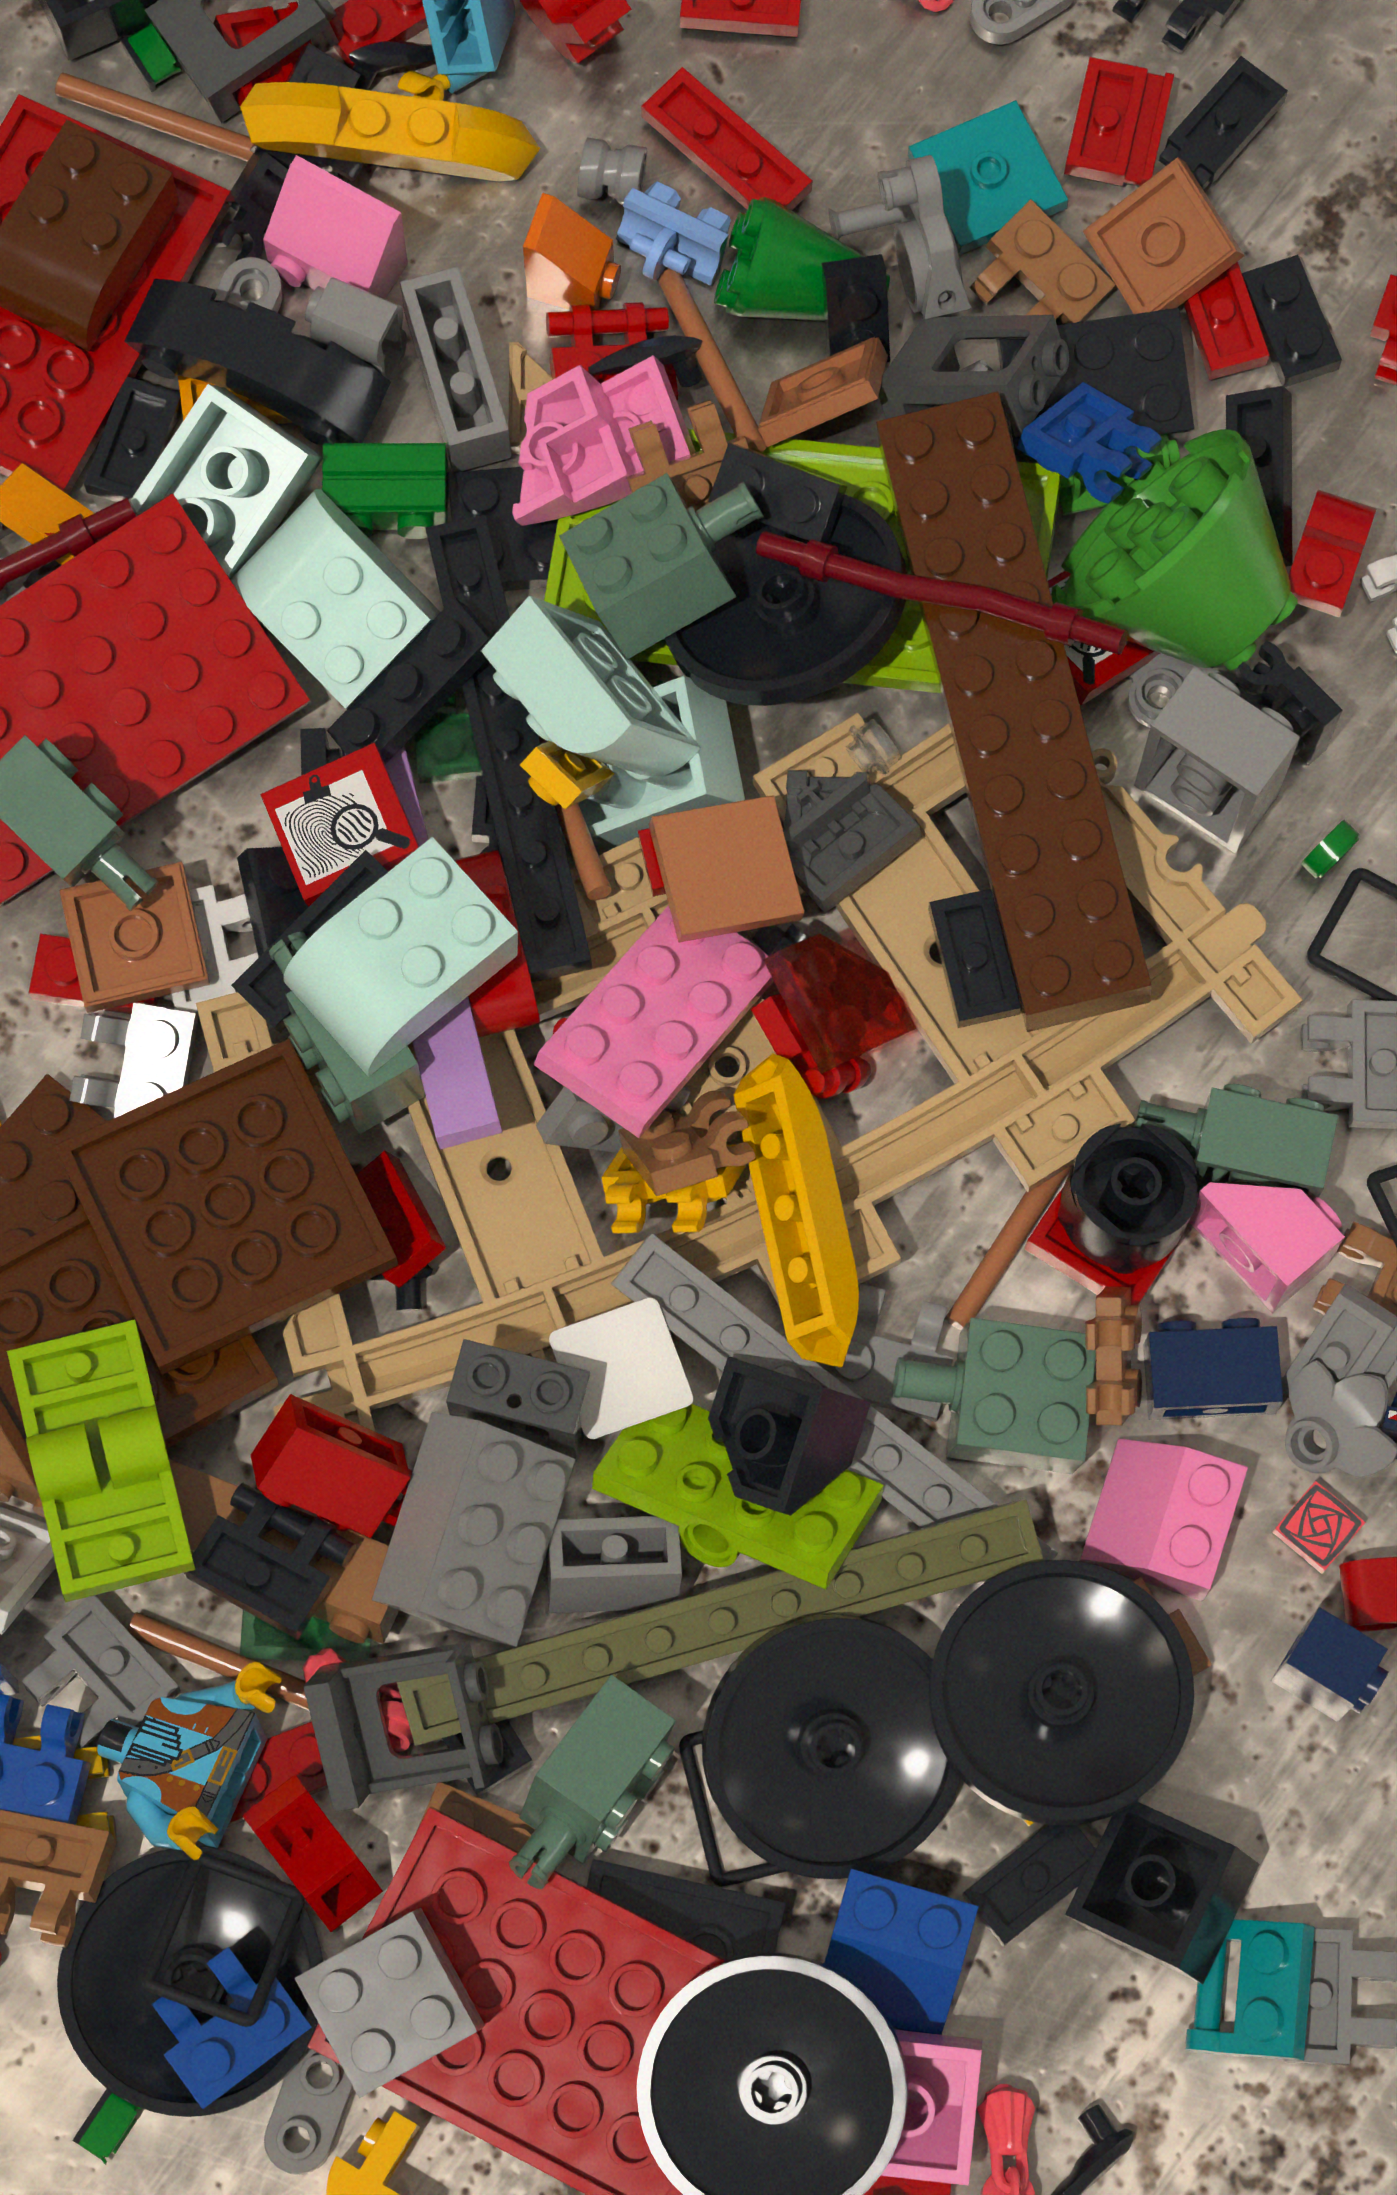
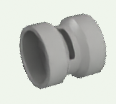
(610, 170)

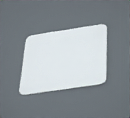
(630, 1367)

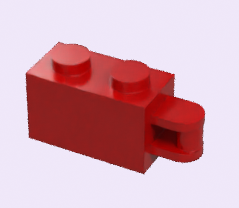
(331, 1467)

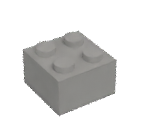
(389, 2002)

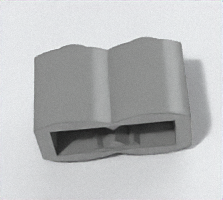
(358, 323)

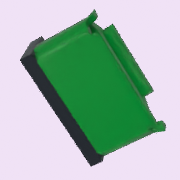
(150, 56)
(107, 2125)

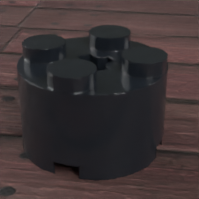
(1123, 1229)

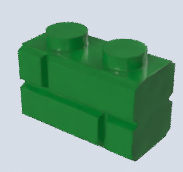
(388, 485)

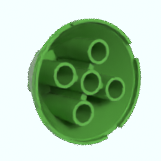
(1185, 558)

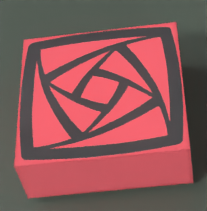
(1318, 1527)

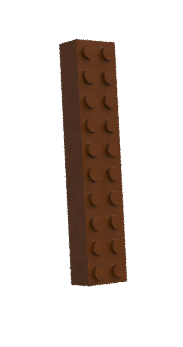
(1015, 718)

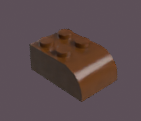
(81, 233)

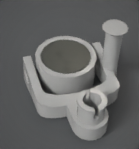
(922, 236)

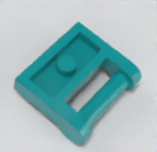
(1269, 1993)

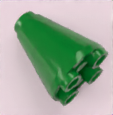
(778, 264)

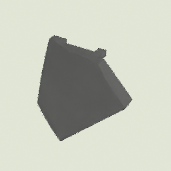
(841, 833)

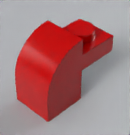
(577, 25)
(1329, 552)
(312, 1853)

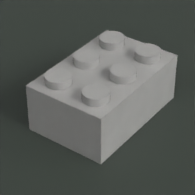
(1216, 758)
(473, 1528)

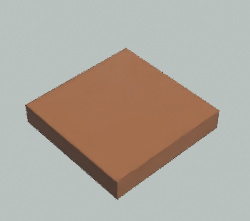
(1163, 241)
(823, 391)
(726, 868)
(136, 952)

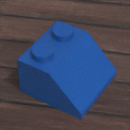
(902, 1948)

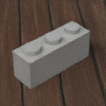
(455, 369)

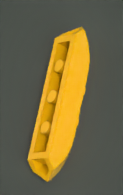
(388, 130)
(800, 1211)

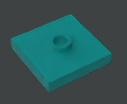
(990, 173)

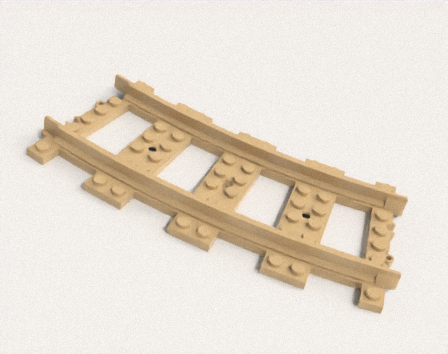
(1022, 1089)

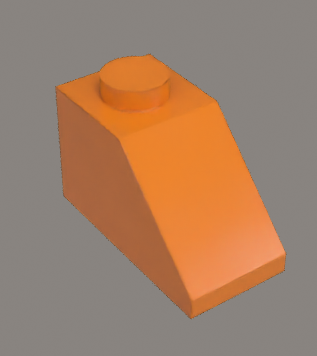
(568, 258)

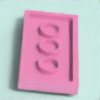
(654, 1021)

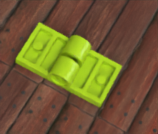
(100, 1461)
(680, 1475)

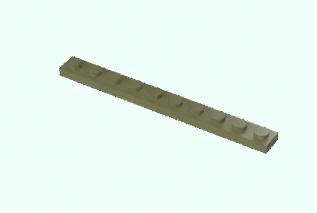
(730, 1618)

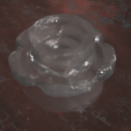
(872, 749)

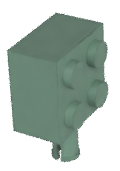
(654, 560)
(65, 825)
(343, 1082)
(1252, 1138)
(1010, 1394)
(593, 1780)

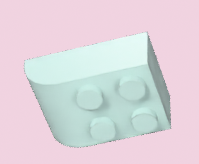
(230, 475)
(333, 598)
(585, 691)
(704, 781)
(401, 956)

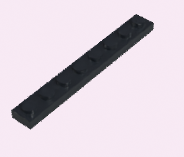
(522, 820)

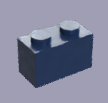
(1212, 1370)
(1332, 1666)

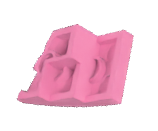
(581, 441)

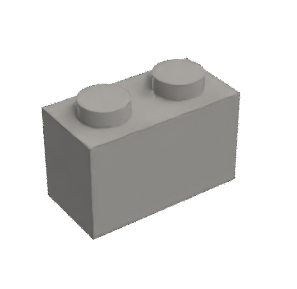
(612, 1564)

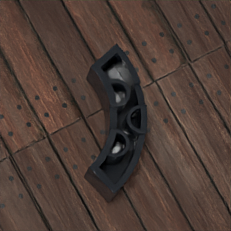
(259, 357)

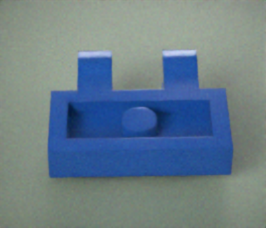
(1090, 436)
(47, 1780)
(223, 2053)

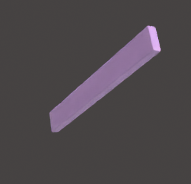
(450, 1049)

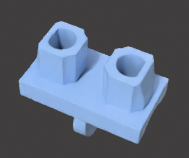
(672, 238)

